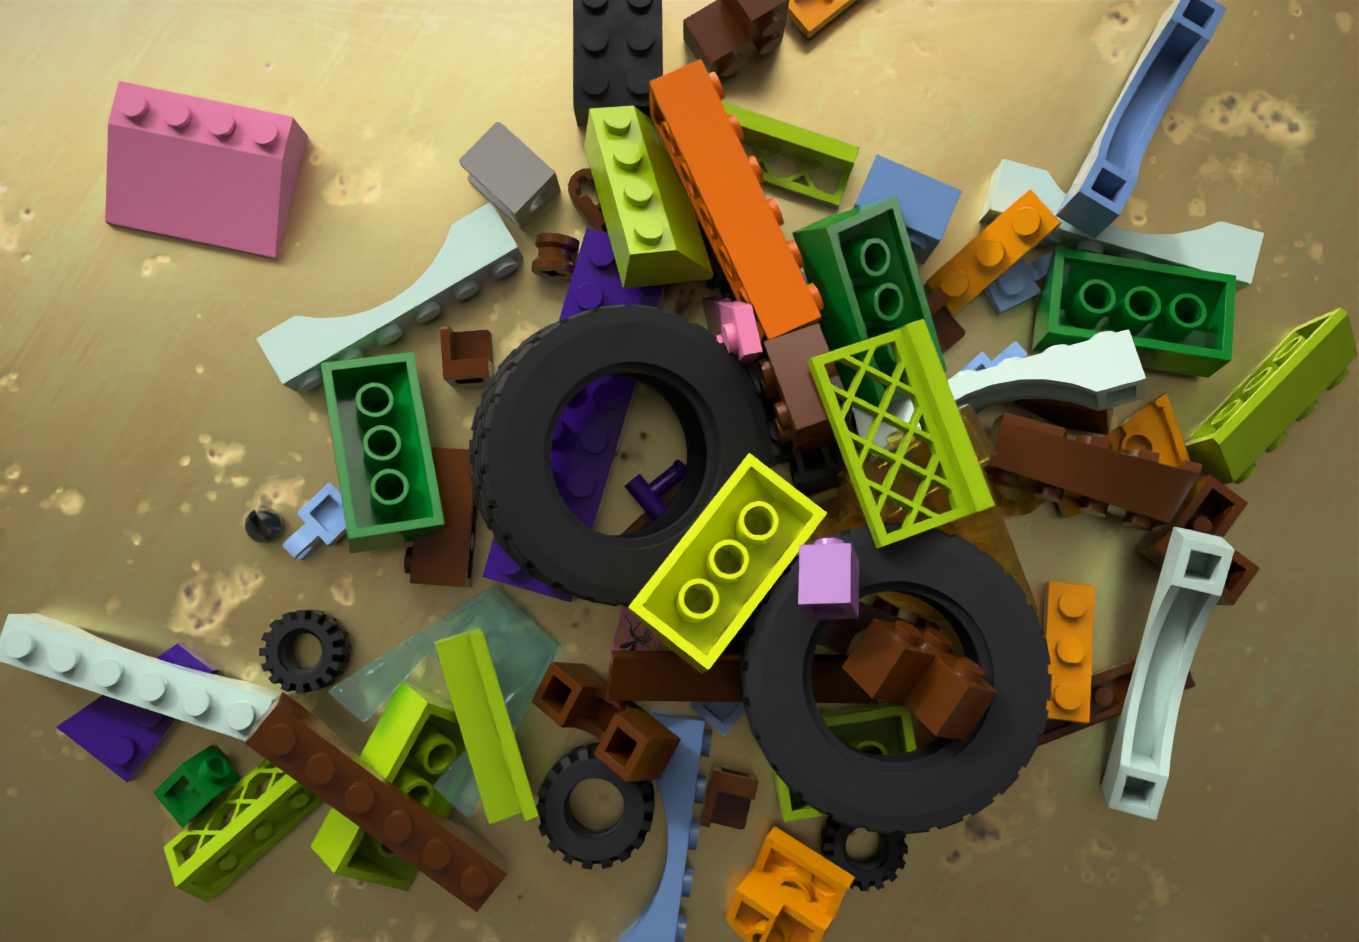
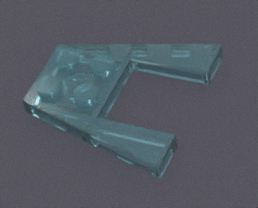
(518, 653)

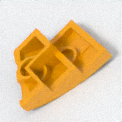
(788, 893)

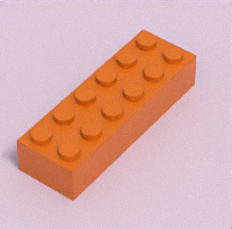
(730, 201)

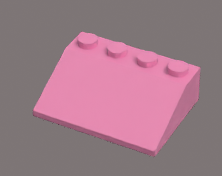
(201, 169)

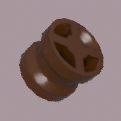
(555, 255)

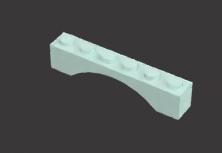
(1214, 248)
(472, 253)
(1089, 373)
(1180, 609)
(132, 677)

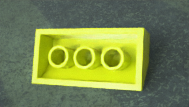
(726, 563)

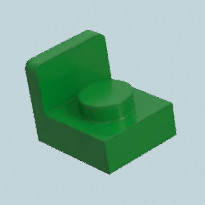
(196, 785)

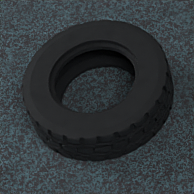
(518, 421)
(945, 776)

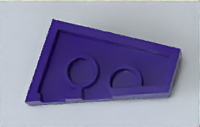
(126, 734)

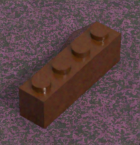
(1088, 472)

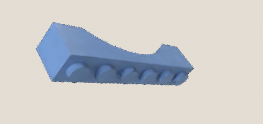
(1118, 151)
(679, 790)

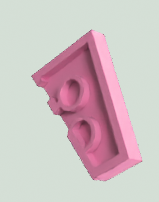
(734, 326)

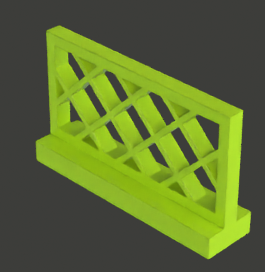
(939, 423)

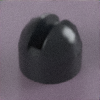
(271, 519)

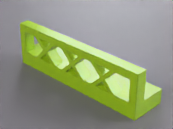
(800, 146)
(485, 726)
(249, 835)

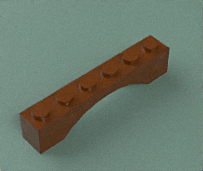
(333, 772)

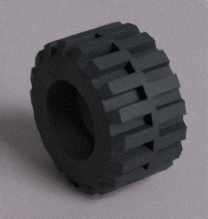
(577, 840)

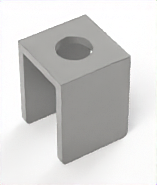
(510, 175)

